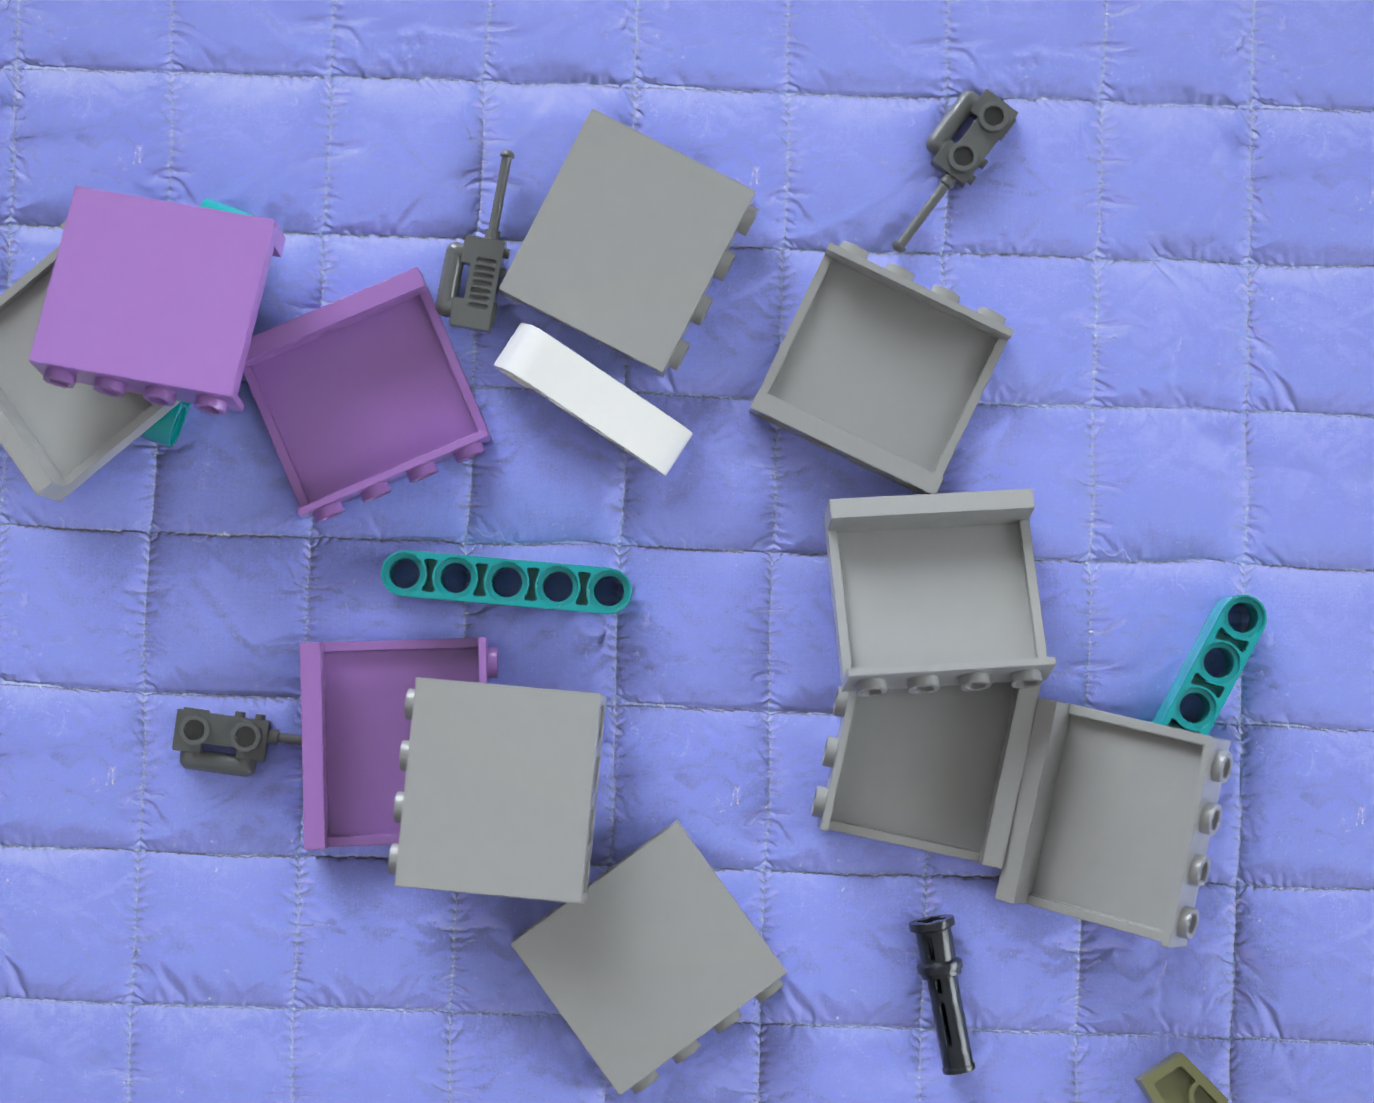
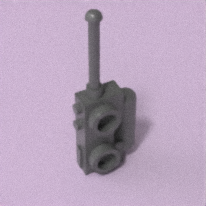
(961, 159)
(486, 268)
(245, 734)

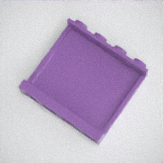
(154, 299)
(363, 395)
(357, 725)

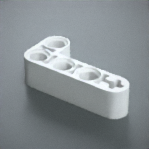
(593, 397)

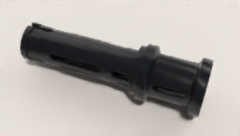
(940, 970)

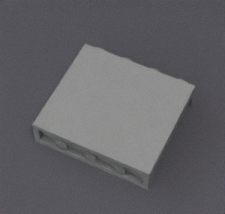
(630, 243)
(881, 368)
(50, 430)
(935, 592)
(929, 768)
(498, 790)
(1115, 821)
(650, 959)

